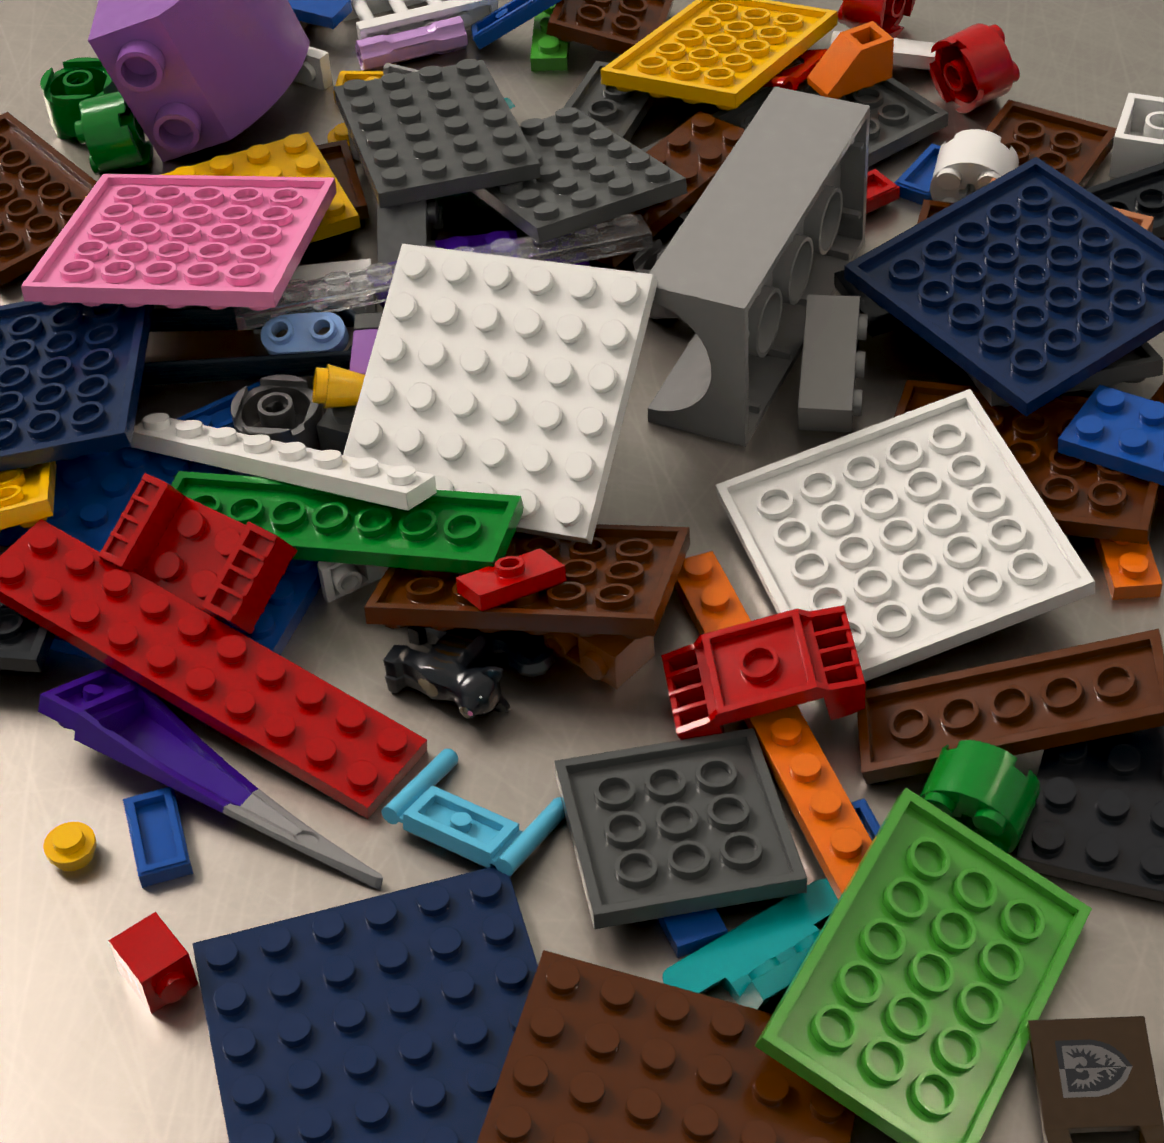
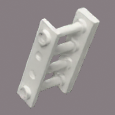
(406, 19)

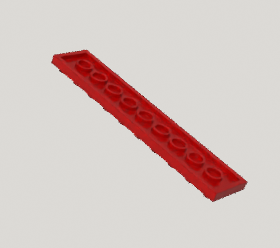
(208, 669)

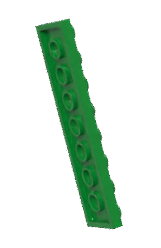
(440, 534)

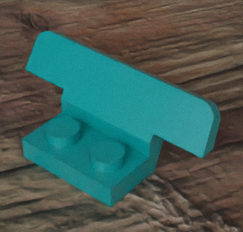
(761, 954)

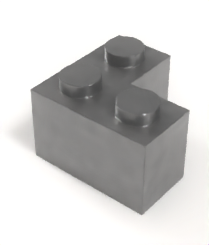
(407, 224)

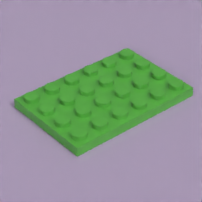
(925, 979)

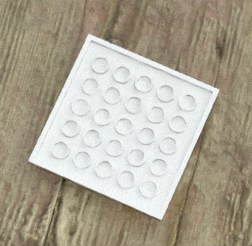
(505, 379)
(910, 529)

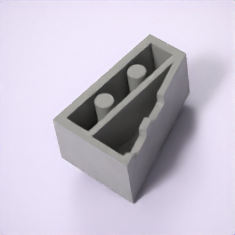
(831, 363)

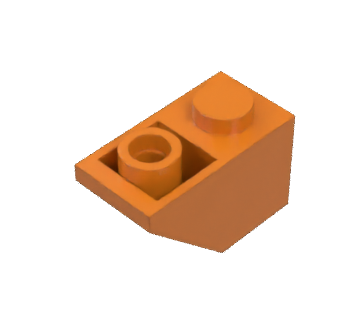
(854, 62)

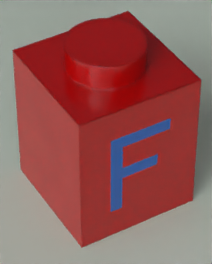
(153, 962)

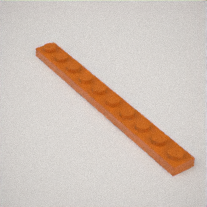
(784, 738)

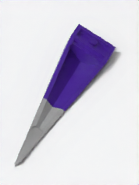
(144, 734)

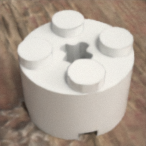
(970, 164)

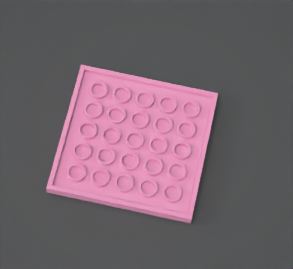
(182, 241)

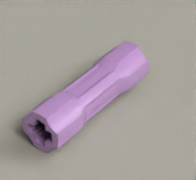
(437, 38)

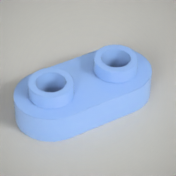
(303, 334)

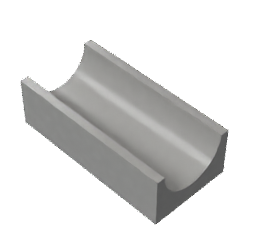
(751, 250)

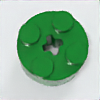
(67, 87)
(112, 134)
(983, 791)

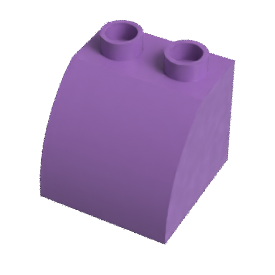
(198, 66)

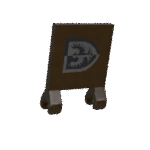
(1095, 1077)

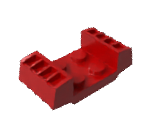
(198, 553)
(764, 670)

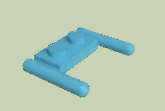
(464, 825)

